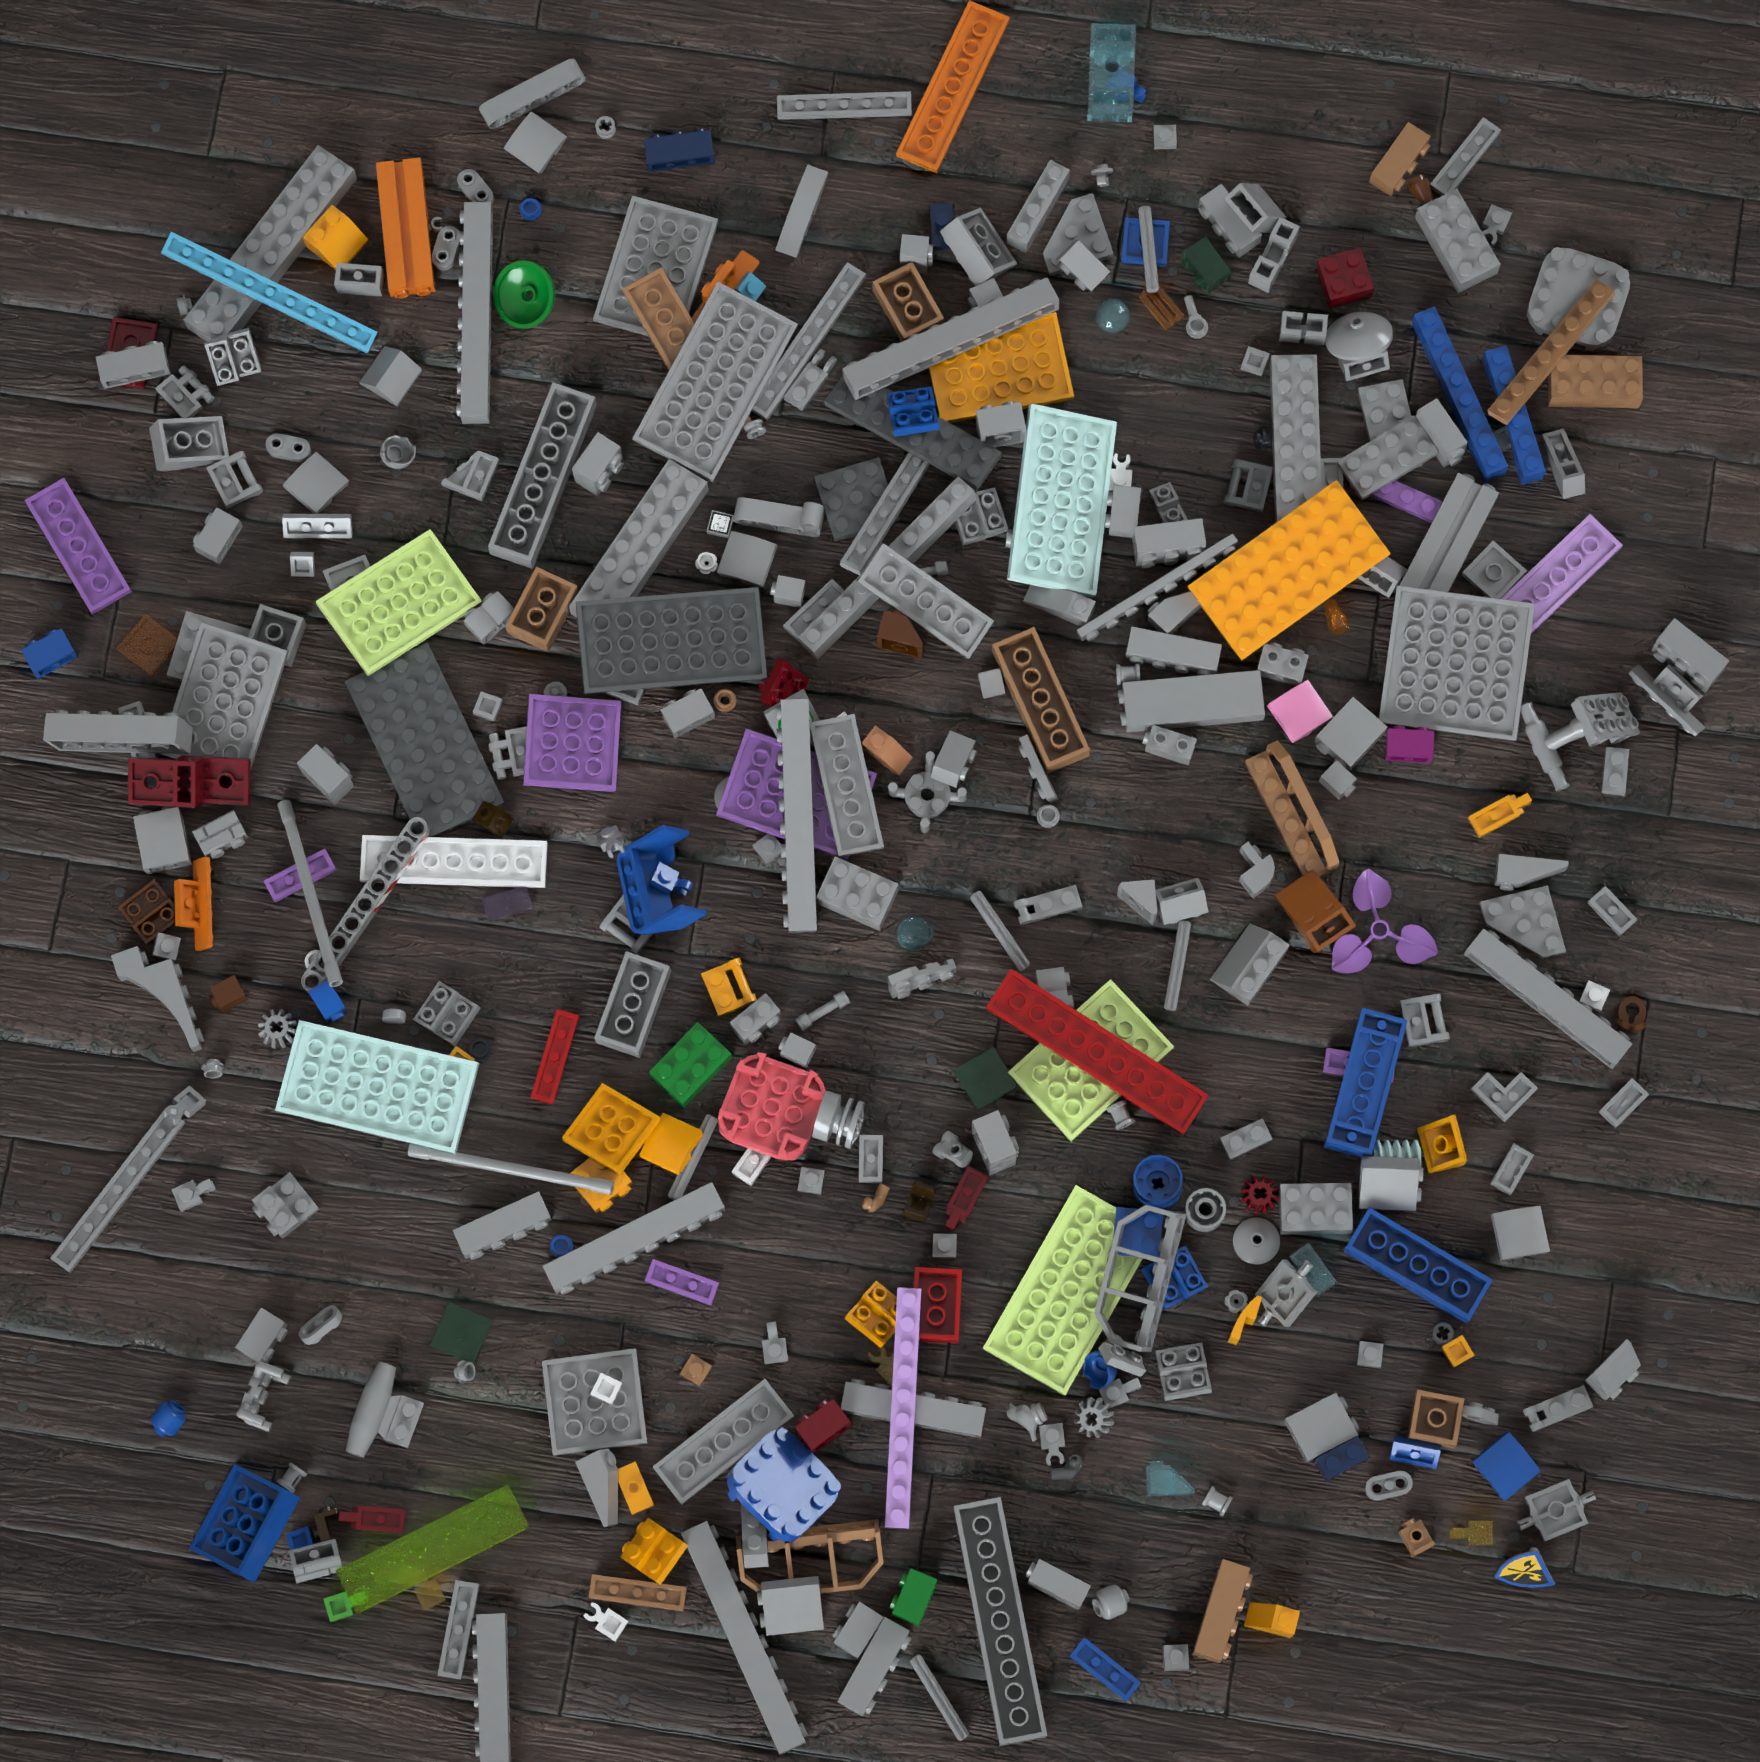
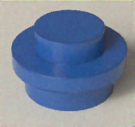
(530, 209)
(561, 1245)

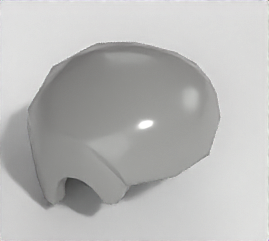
(397, 452)

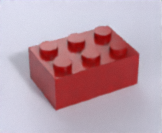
(939, 1304)

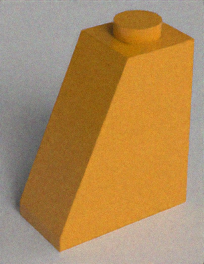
(1272, 1619)

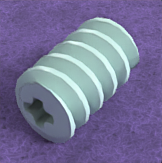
(1396, 1150)

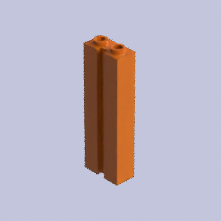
(405, 228)

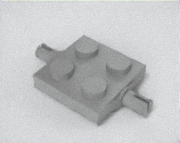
(1285, 1293)
(1556, 1510)

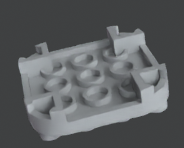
(1563, 281)

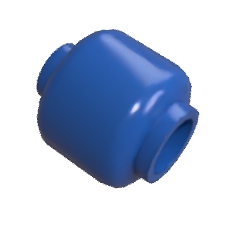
(168, 1418)

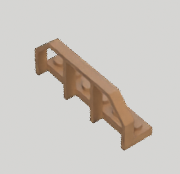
(1285, 815)
(819, 1537)

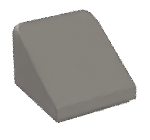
(991, 683)

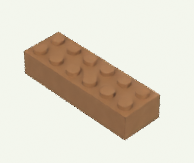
(1040, 700)

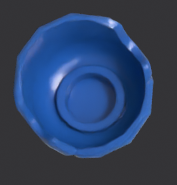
(1098, 1371)

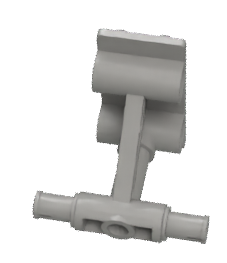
(1596, 718)

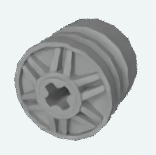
(838, 1119)

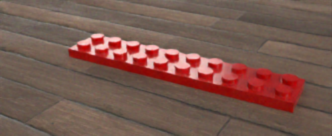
(1097, 1051)

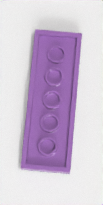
(78, 546)

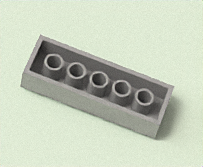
(118, 732)

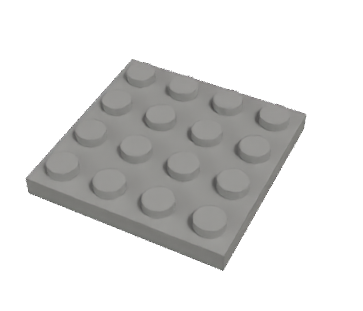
(583, 1421)

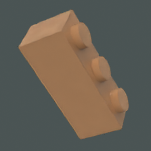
(1400, 159)

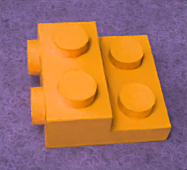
(597, 1200)
(653, 1550)

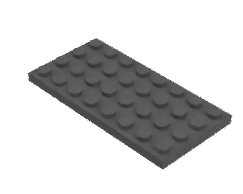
(671, 640)
(424, 741)

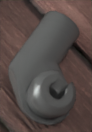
(1070, 1469)

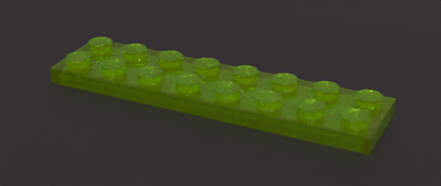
(432, 1549)

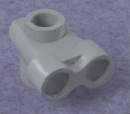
(953, 1150)

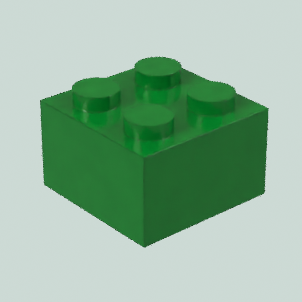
(914, 1597)

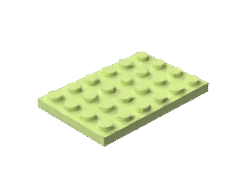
(398, 602)
(1066, 1092)

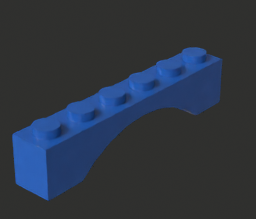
(1520, 431)

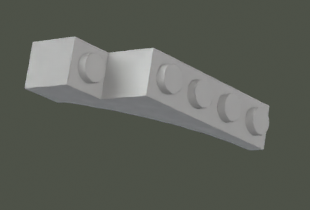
(164, 983)

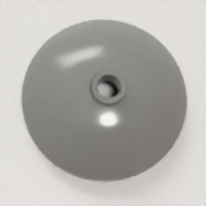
(1359, 336)

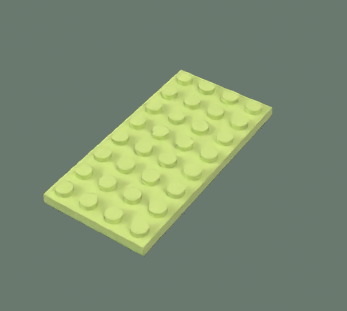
(1051, 1314)

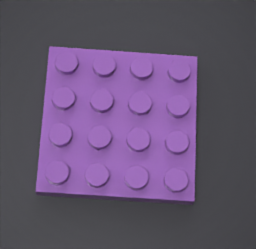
(572, 743)

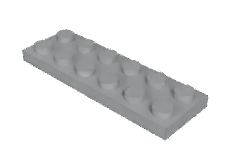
(925, 600)
(846, 785)
(722, 1441)

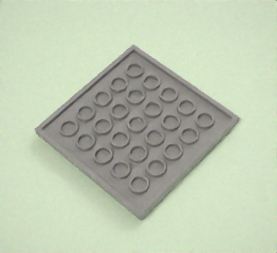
(1456, 663)

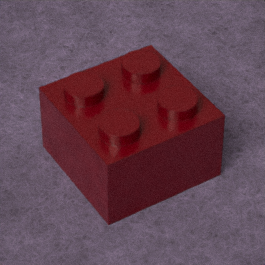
(1344, 278)
(822, 1426)

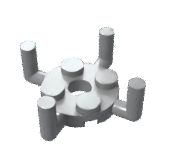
(921, 782)
(257, 1394)

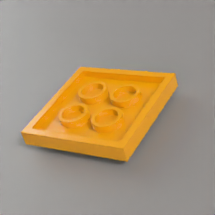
(611, 1128)

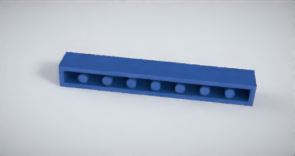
(1459, 394)

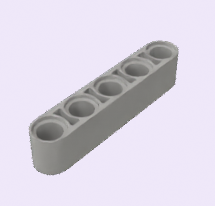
(532, 93)

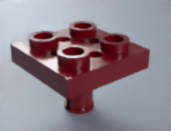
(782, 683)

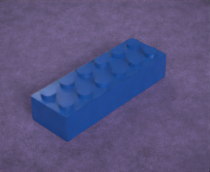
(1418, 1265)

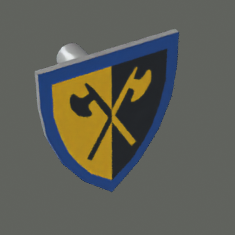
(1525, 1570)

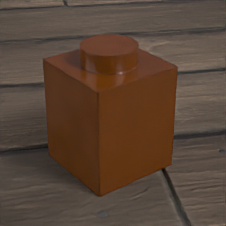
(227, 994)

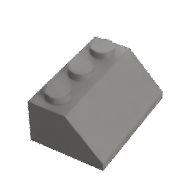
(978, 246)
(1250, 963)

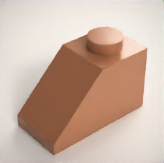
(886, 750)

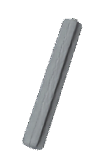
(1148, 249)
(1000, 930)
(1177, 965)
(682, 1180)
(939, 1697)

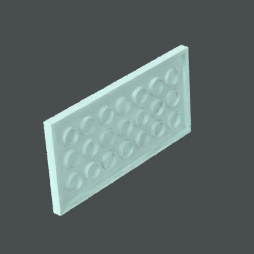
(1062, 500)
(377, 1086)

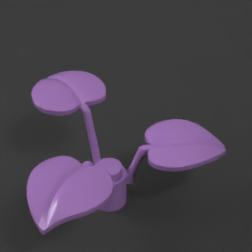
(1351, 954)

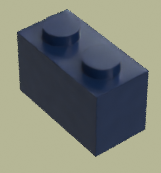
(1341, 1459)

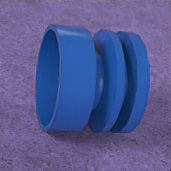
(1155, 1170)

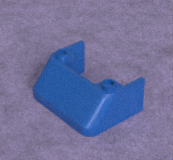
(647, 906)

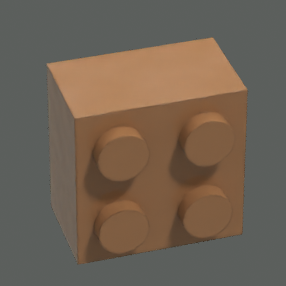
(1435, 1418)

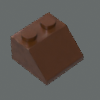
(898, 635)

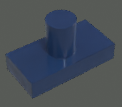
(940, 217)

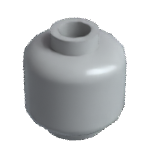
(1110, 1602)

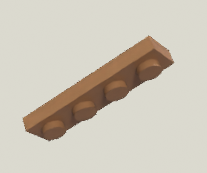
(637, 1592)

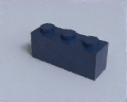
(679, 150)

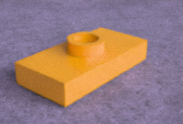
(634, 1488)

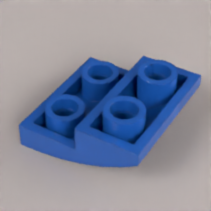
(912, 411)
(1184, 1279)
(1506, 1466)

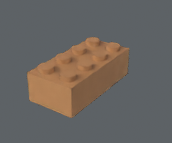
(1596, 382)
(1221, 1610)

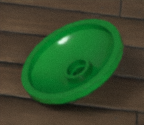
(513, 294)

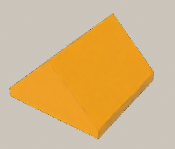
(1442, 1144)

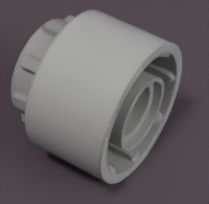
(1205, 1197)

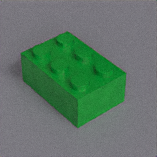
(690, 1065)

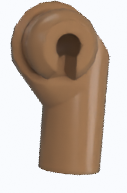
(878, 1199)

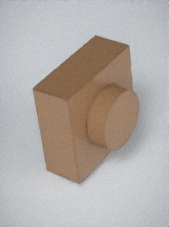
(696, 1370)

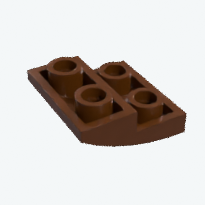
(149, 911)

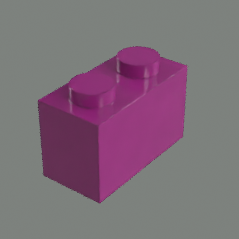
(1409, 745)

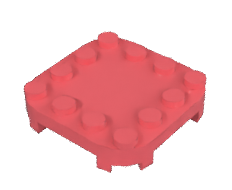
(771, 1107)

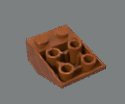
(1315, 911)

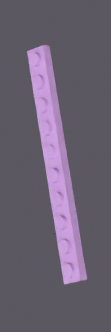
(903, 1408)

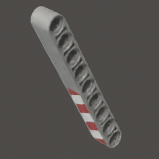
(368, 894)

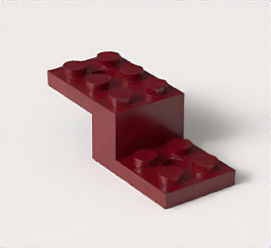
(189, 781)

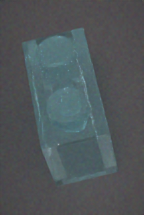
(1318, 1276)

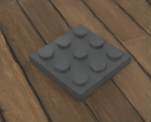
(851, 496)

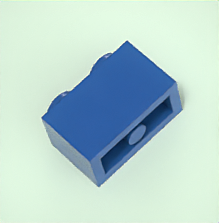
(49, 653)

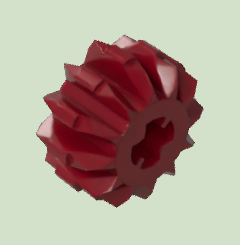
(1258, 1187)

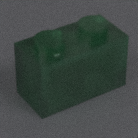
(1206, 265)

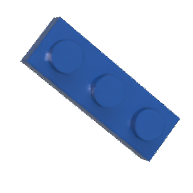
(1105, 1669)

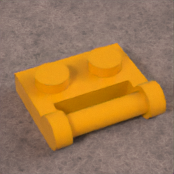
(721, 989)

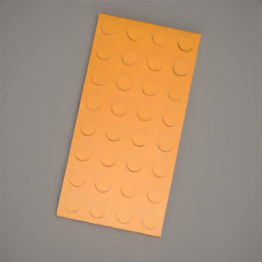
(1288, 570)

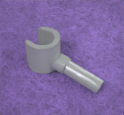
(432, 227)

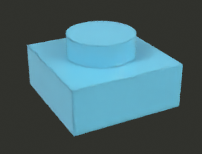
(750, 286)

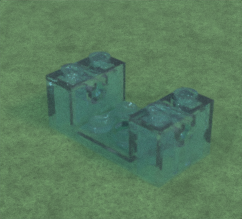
(1111, 92)

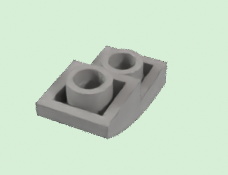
(1167, 503)

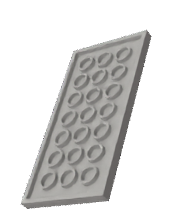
(715, 381)

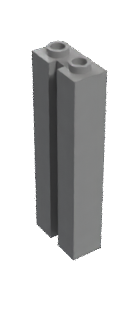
(1451, 535)
(1192, 701)

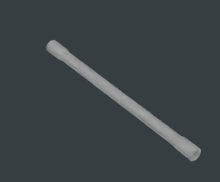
(330, 965)
(593, 1184)

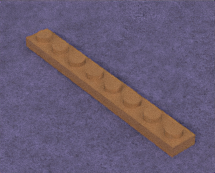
(1551, 352)

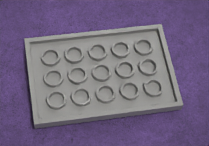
(652, 239)
(228, 692)

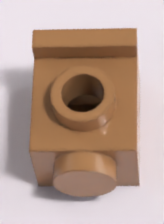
(1415, 1546)

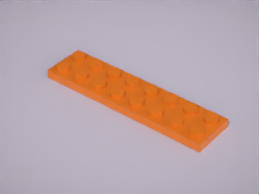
(952, 86)

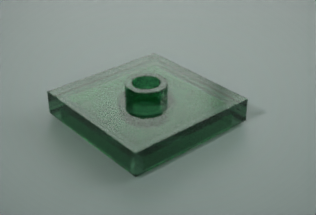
(985, 1078)
(461, 1333)

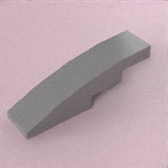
(802, 211)

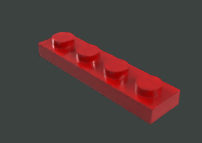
(555, 1057)

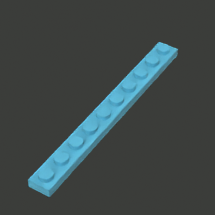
(268, 292)

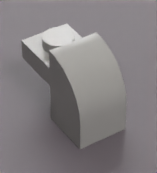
(1261, 872)

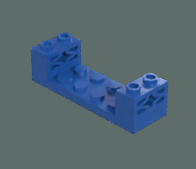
(1365, 1083)

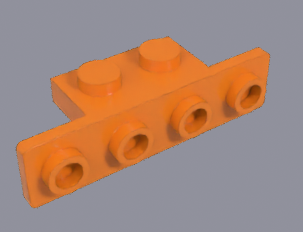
(729, 275)
(194, 903)

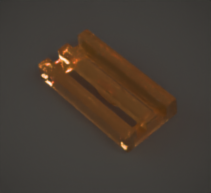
(1172, 320)

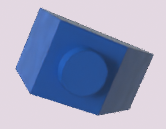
(328, 1002)

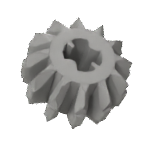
(279, 1019)
(1086, 1413)

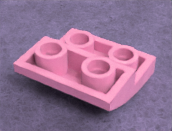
(1300, 711)

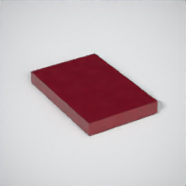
(130, 333)

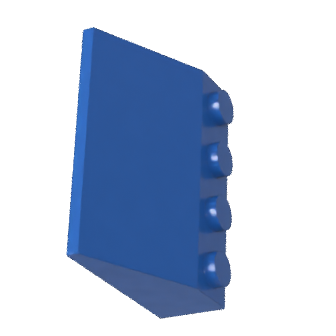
(244, 1523)

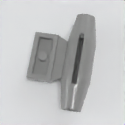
(381, 1413)

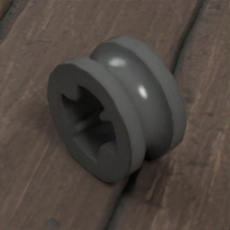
(1449, 1336)

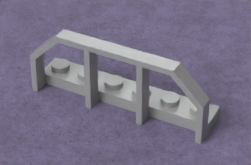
(1156, 1291)

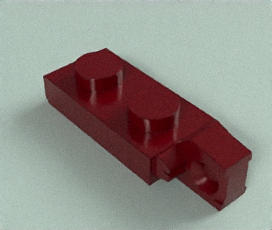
(965, 1197)
(375, 1519)

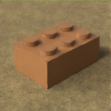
(907, 302)
(542, 609)

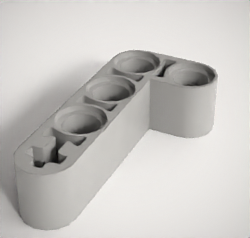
(780, 517)

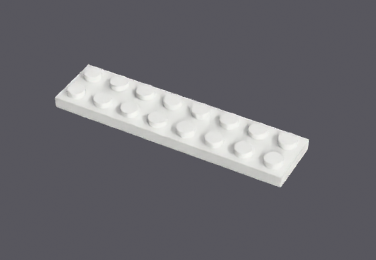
(462, 861)

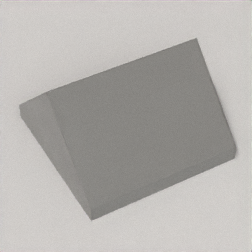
(391, 375)
(1140, 897)

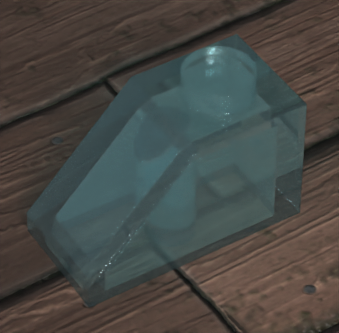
(1165, 1481)

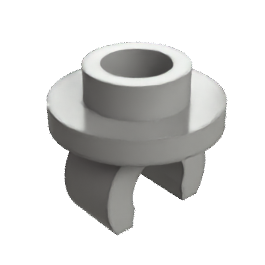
(1102, 172)

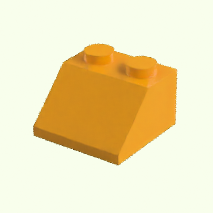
(335, 238)

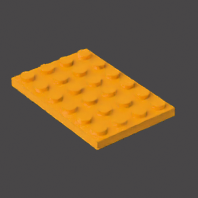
(1017, 367)

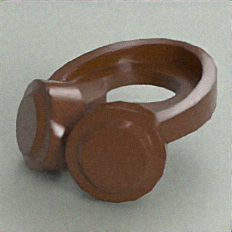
(1639, 1020)

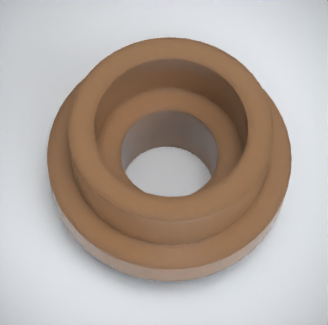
(725, 693)

